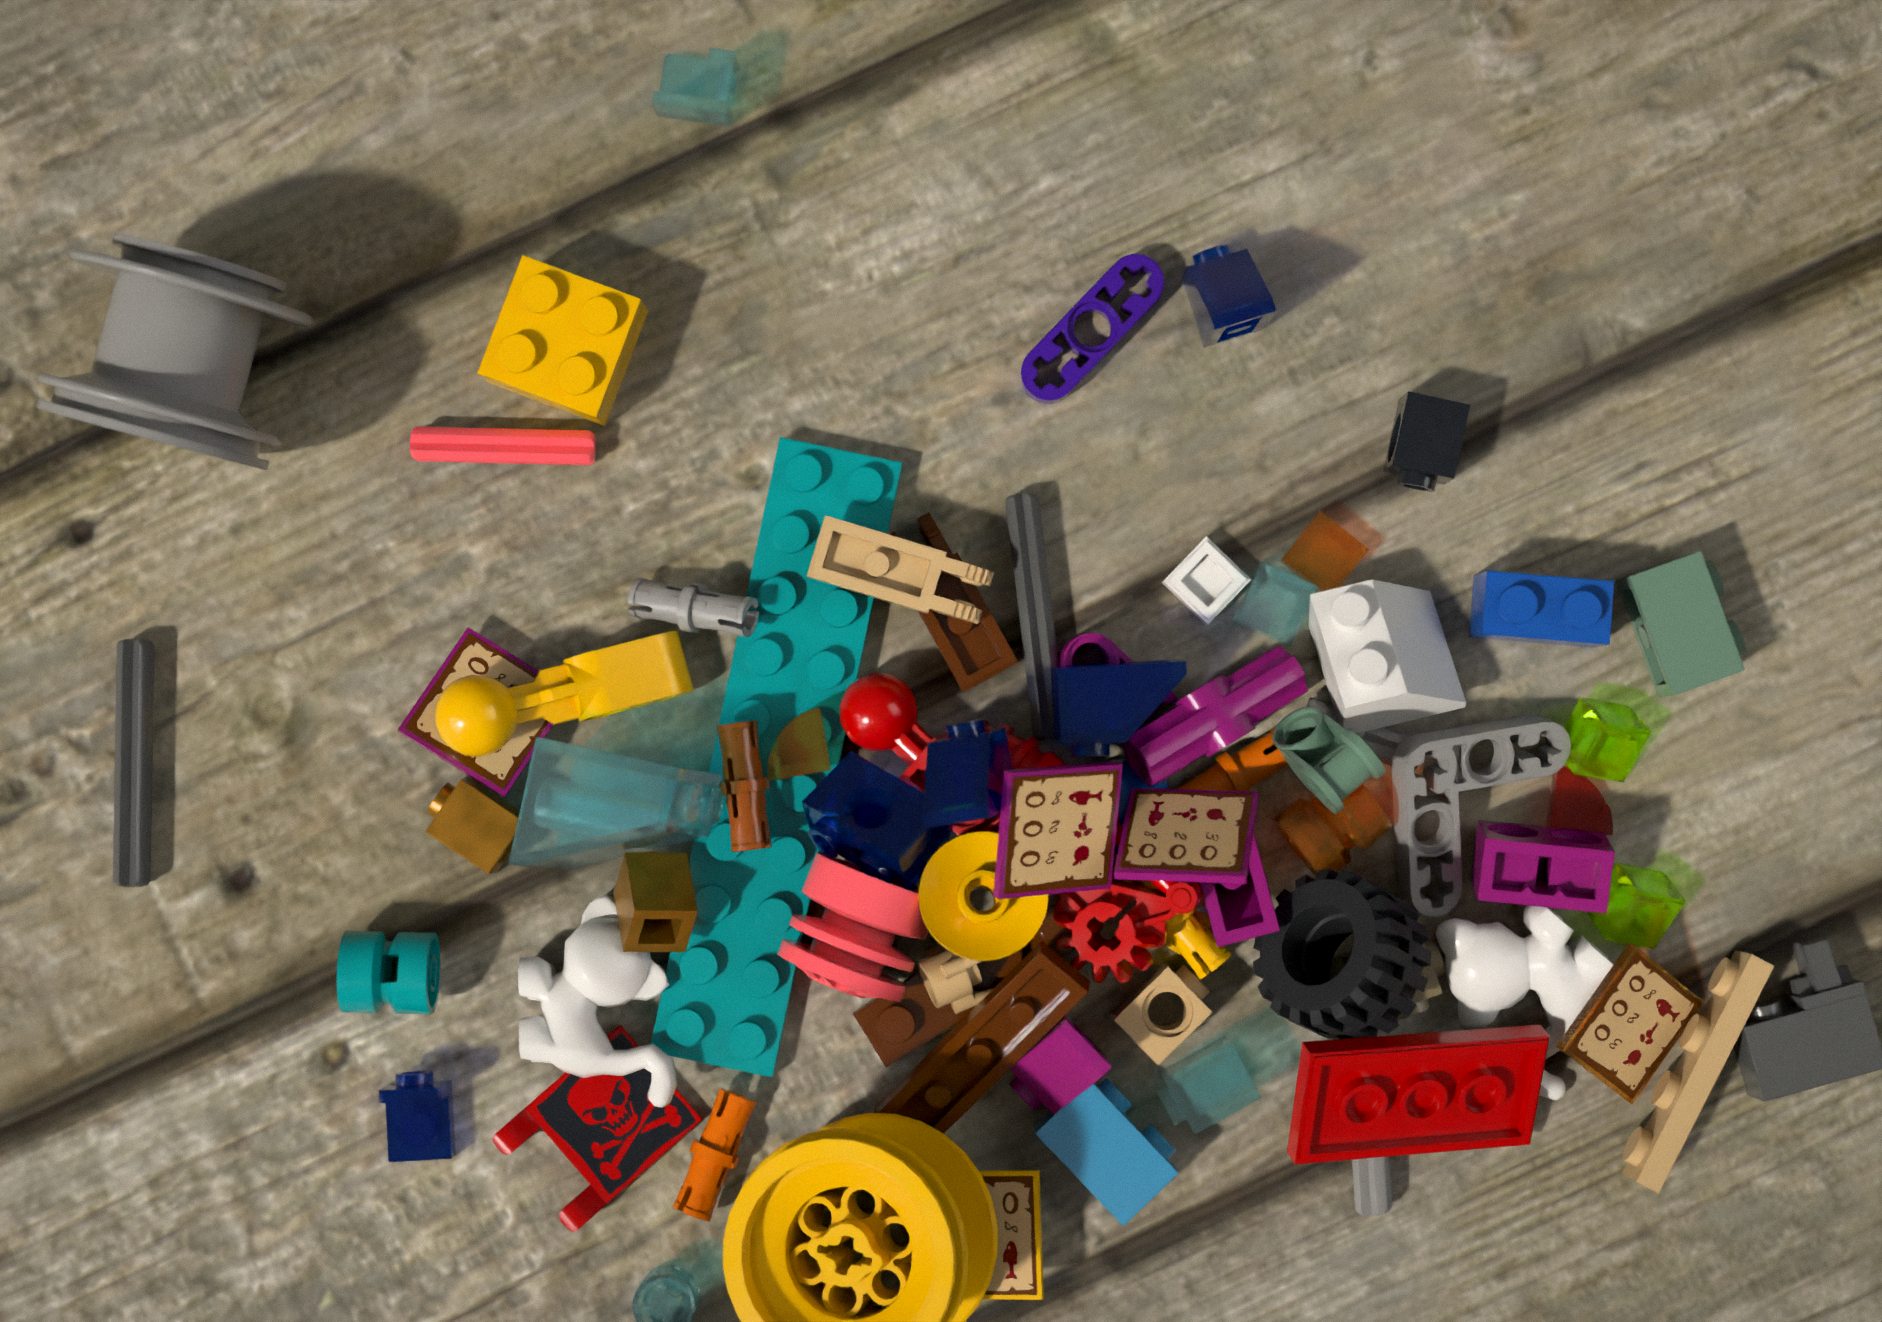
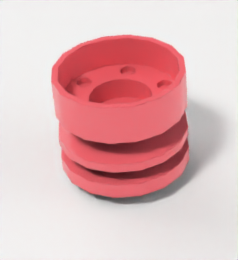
(855, 930)

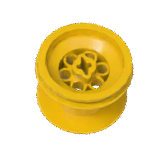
(796, 1270)

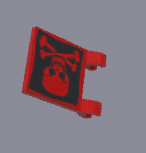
(602, 1129)

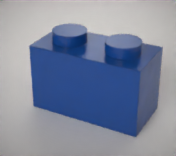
(1541, 609)

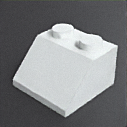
(1383, 654)

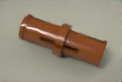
(744, 786)

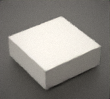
(1206, 581)

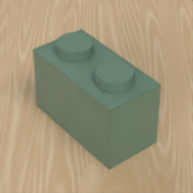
(1682, 624)

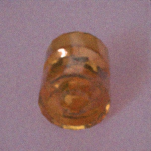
(1326, 838)

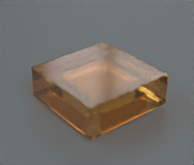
(1324, 553)

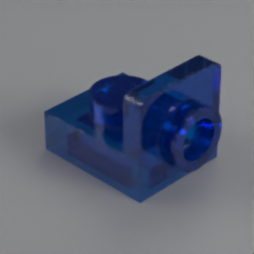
(419, 1117)

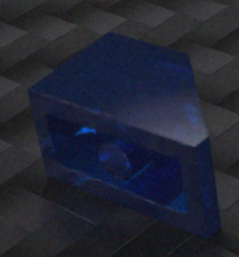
(1227, 295)
(1108, 701)
(965, 774)

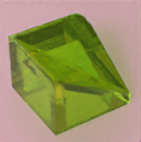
(1604, 739)
(1639, 906)

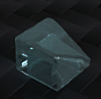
(1275, 603)

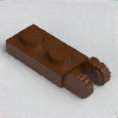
(969, 649)

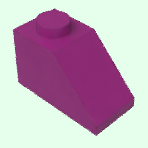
(1241, 910)
(1059, 1067)

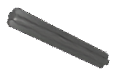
(1033, 607)
(133, 763)

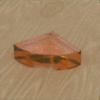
(800, 748)

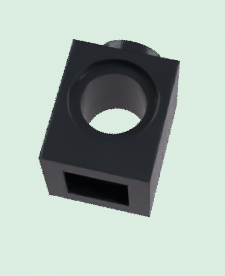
(1426, 441)

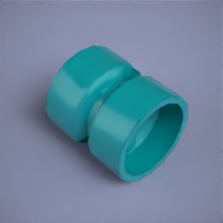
(366, 972)

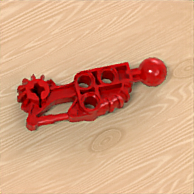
(882, 716)

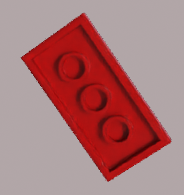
(1416, 1093)

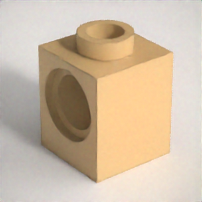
(1159, 1040)

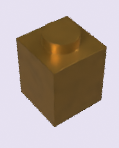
(474, 824)
(655, 902)

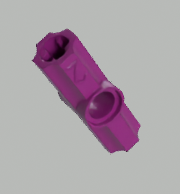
(1214, 716)

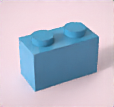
(1109, 1150)

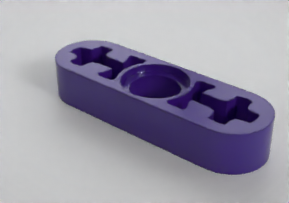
(1112, 284)

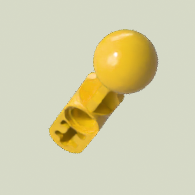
(481, 714)

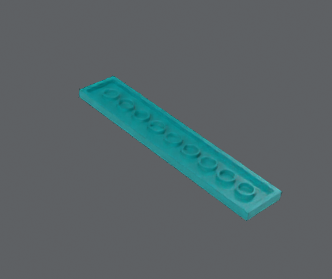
(730, 985)

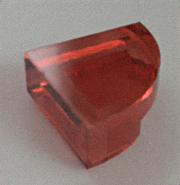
(1577, 804)

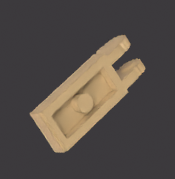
(891, 569)

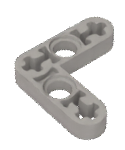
(1447, 778)

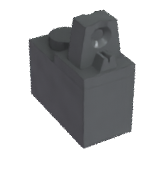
(1814, 1039)

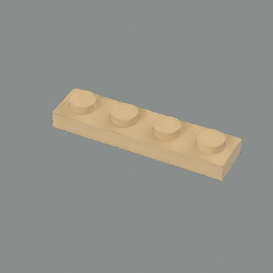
(1706, 1048)

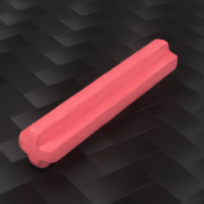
(503, 445)

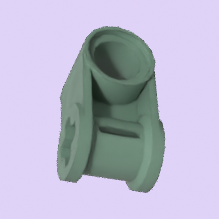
(1325, 755)

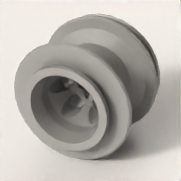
(175, 350)

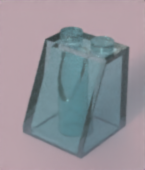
(601, 802)

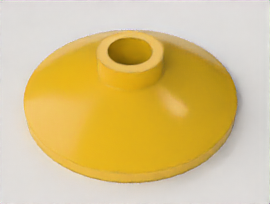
(946, 908)

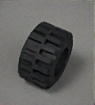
(1381, 968)

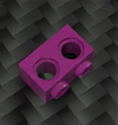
(1542, 866)

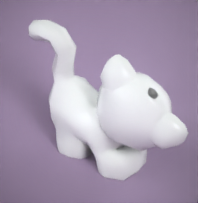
(1495, 969)
(592, 976)

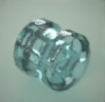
(664, 1303)

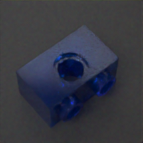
(873, 822)

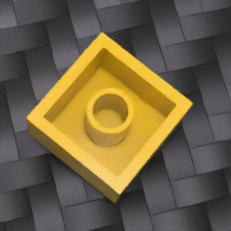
(563, 340)

